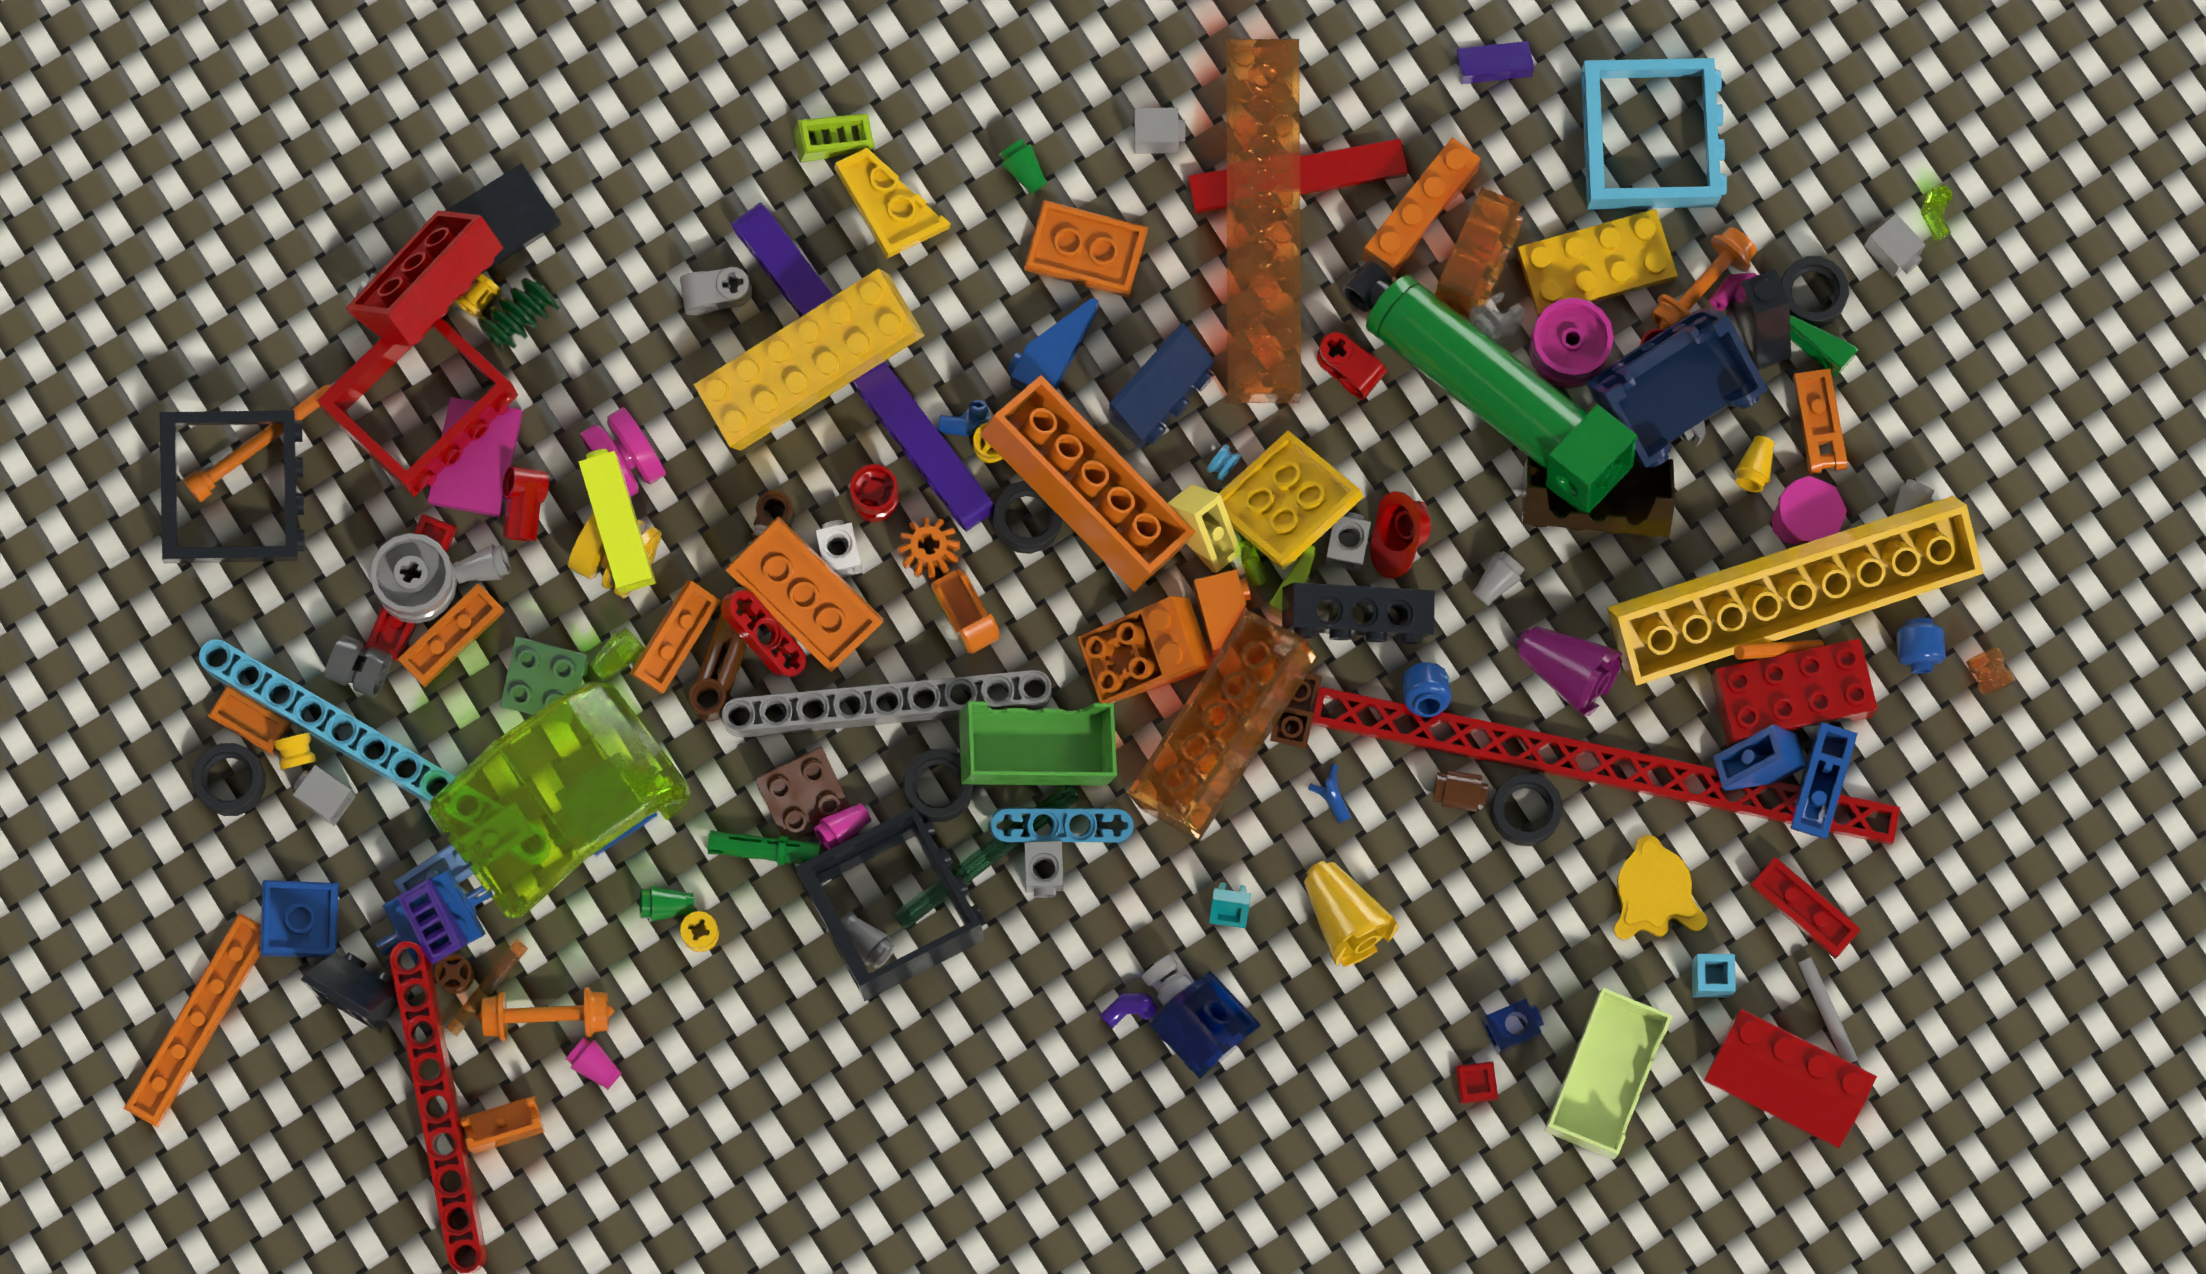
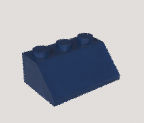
(1161, 388)

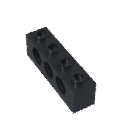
(1413, 607)

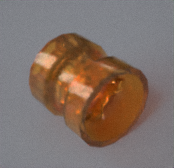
(1990, 671)

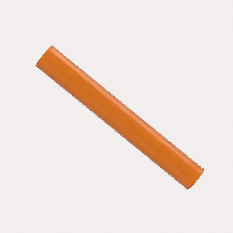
(1773, 649)

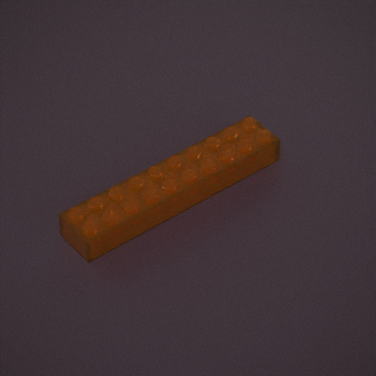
(1263, 221)

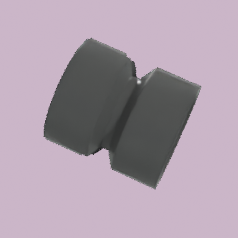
(346, 661)

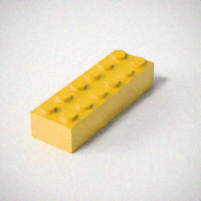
(809, 360)

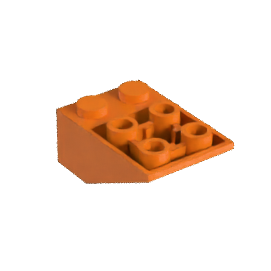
(1145, 650)

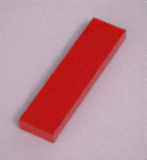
(389, 632)

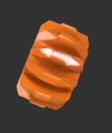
(918, 556)

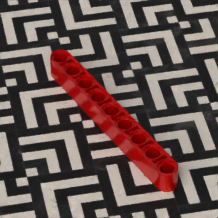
(450, 1122)

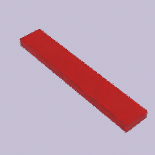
(1317, 172)

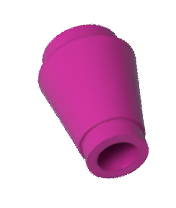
(842, 826)
(593, 1063)

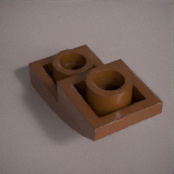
(1296, 720)

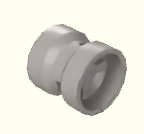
(1170, 987)

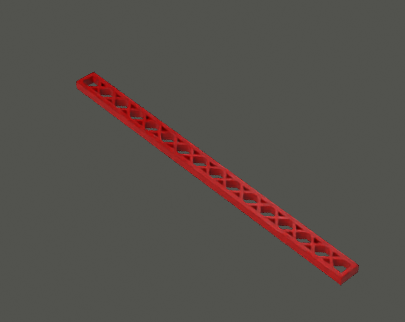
(1598, 751)

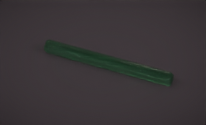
(980, 860)

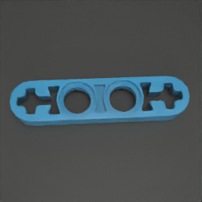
(1060, 824)

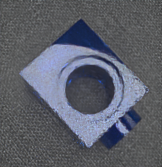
(1499, 1035)

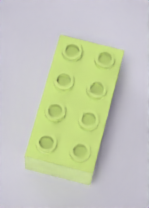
(1607, 1073)

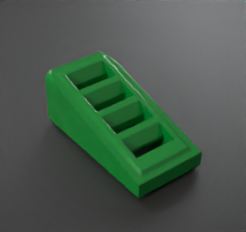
(1821, 346)

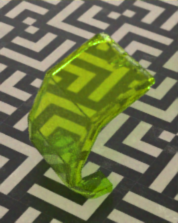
(556, 794)

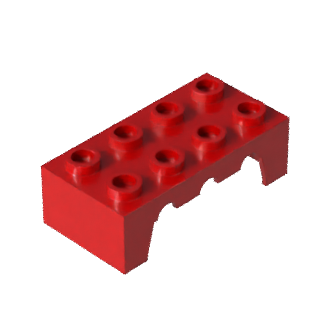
(1794, 690)

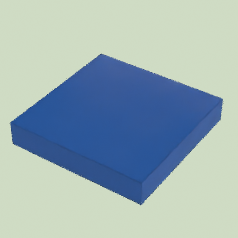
(298, 919)

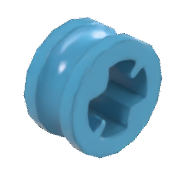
(1223, 462)

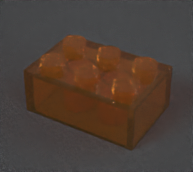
(1480, 252)

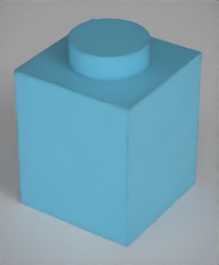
(1713, 976)

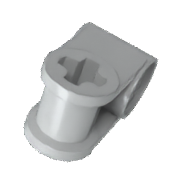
(710, 290)

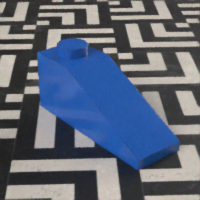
(1053, 350)
(1822, 780)

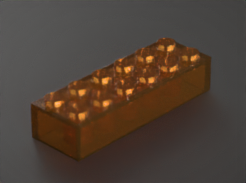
(1223, 725)

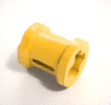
(478, 296)

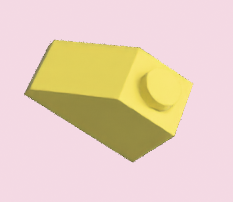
(1214, 534)

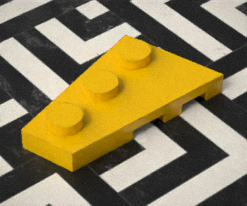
(887, 206)

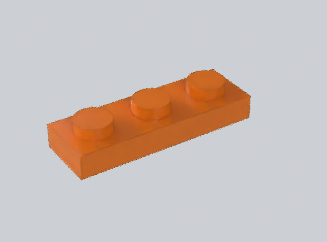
(451, 635)
(675, 637)

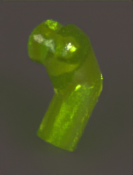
(1933, 211)
(1252, 563)

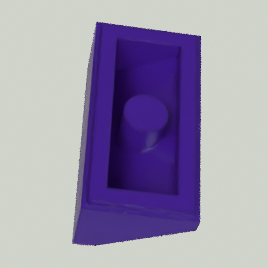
(1495, 62)

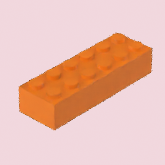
(1087, 483)

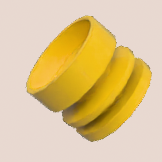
(589, 555)

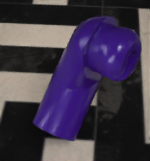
(1129, 1004)

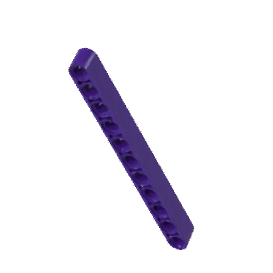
(878, 386)

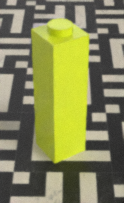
(616, 521)

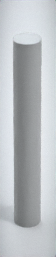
(1827, 1010)

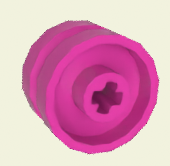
(1570, 321)
(629, 445)

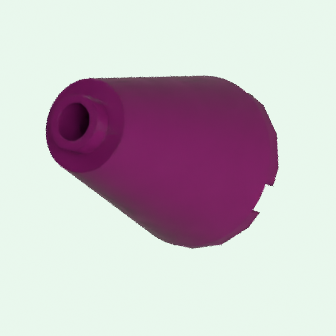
(1570, 666)

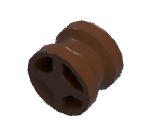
(449, 969)

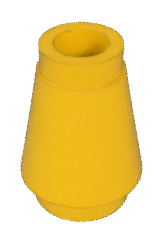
(1755, 466)

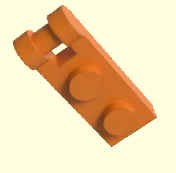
(1819, 420)

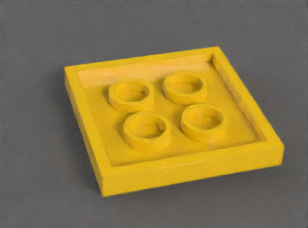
(1288, 499)

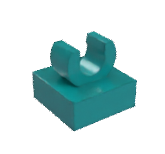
(1230, 907)

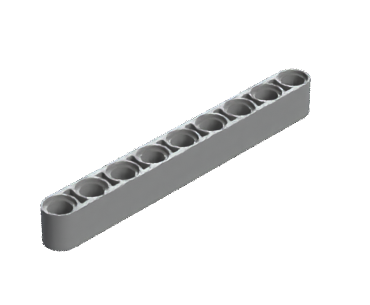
(870, 695)

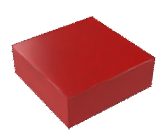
(1476, 1082)

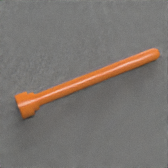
(203, 482)

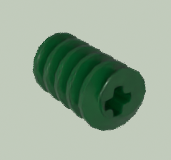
(517, 313)

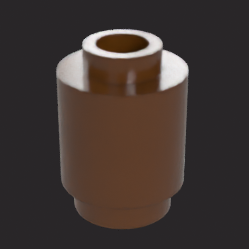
(1460, 790)

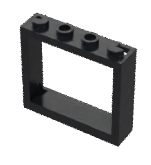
(293, 501)
(864, 847)

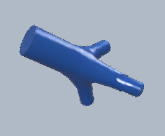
(1332, 795)

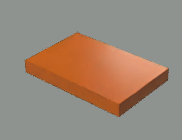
(1086, 248)

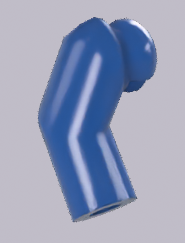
(966, 423)

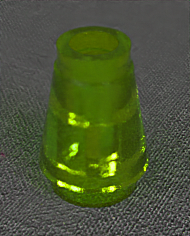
(617, 653)

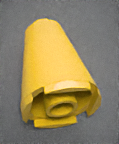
(1347, 914)

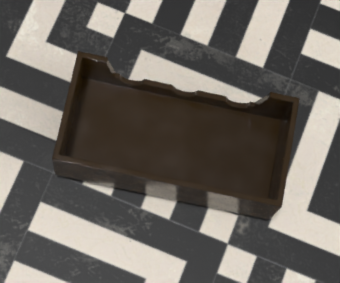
(1635, 505)

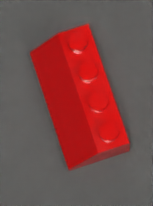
(426, 277)
(1789, 1078)

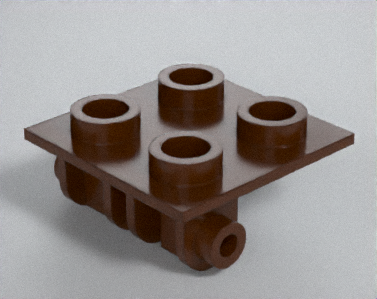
(802, 793)

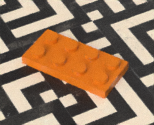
(804, 594)

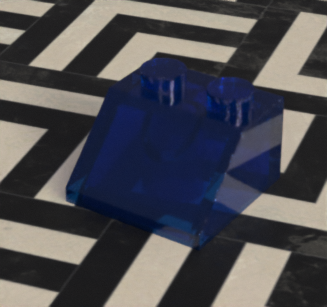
(1204, 1024)

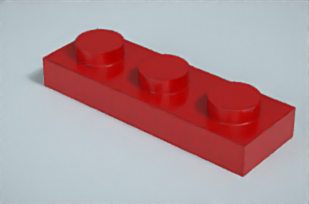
(1805, 907)

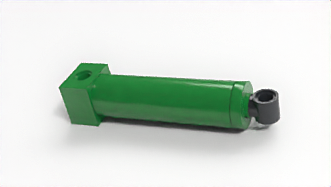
(1577, 448)

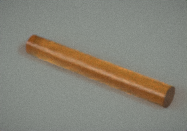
(486, 988)

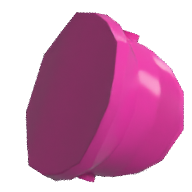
(1808, 511)

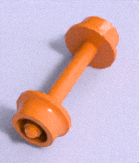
(1733, 250)
(496, 1015)

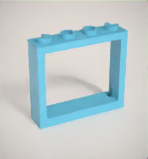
(1659, 197)

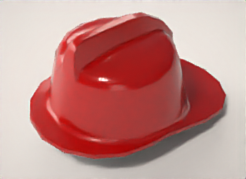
(1398, 532)

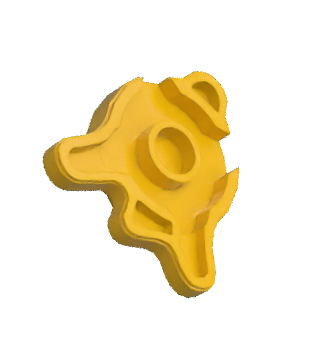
(1653, 890)

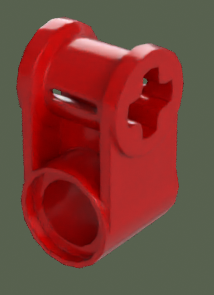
(1353, 368)

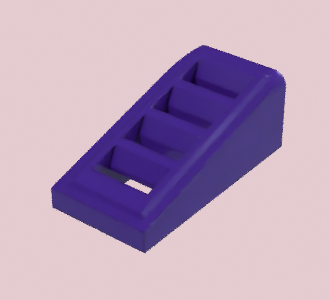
(427, 940)

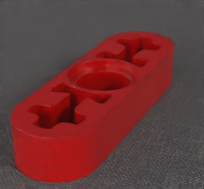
(748, 628)

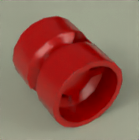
(874, 493)

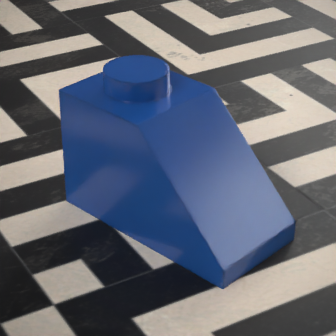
(1760, 759)

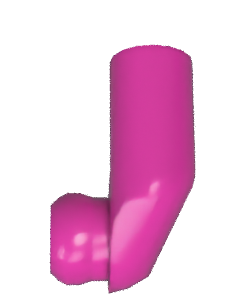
(1727, 290)

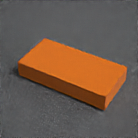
(249, 719)

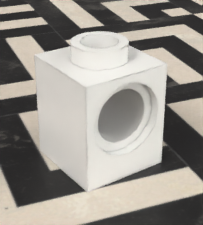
(843, 564)

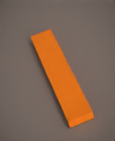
(196, 1022)

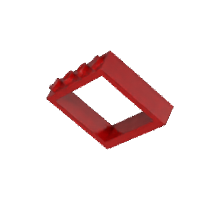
(451, 444)

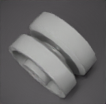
(423, 597)

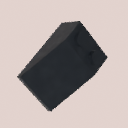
(353, 989)

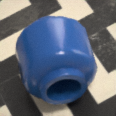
(1920, 645)
(1426, 689)

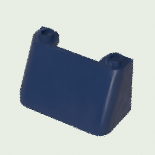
(1678, 382)

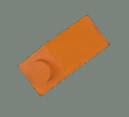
(1221, 606)

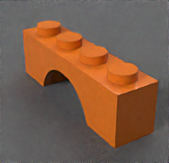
(1420, 207)

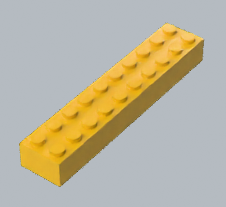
(1795, 590)

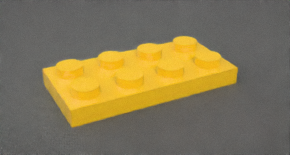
(1598, 261)

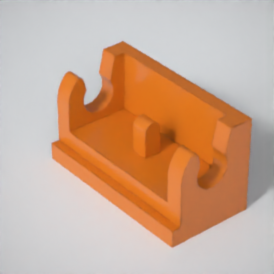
(502, 1125)

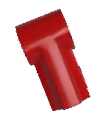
(524, 494)

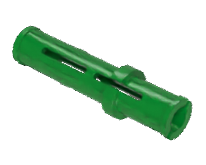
(763, 848)

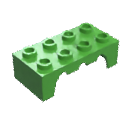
(1037, 745)

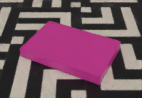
(478, 475)

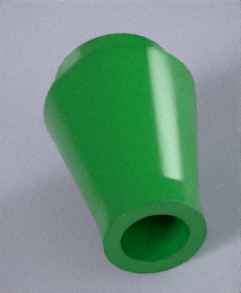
(1023, 165)
(664, 903)

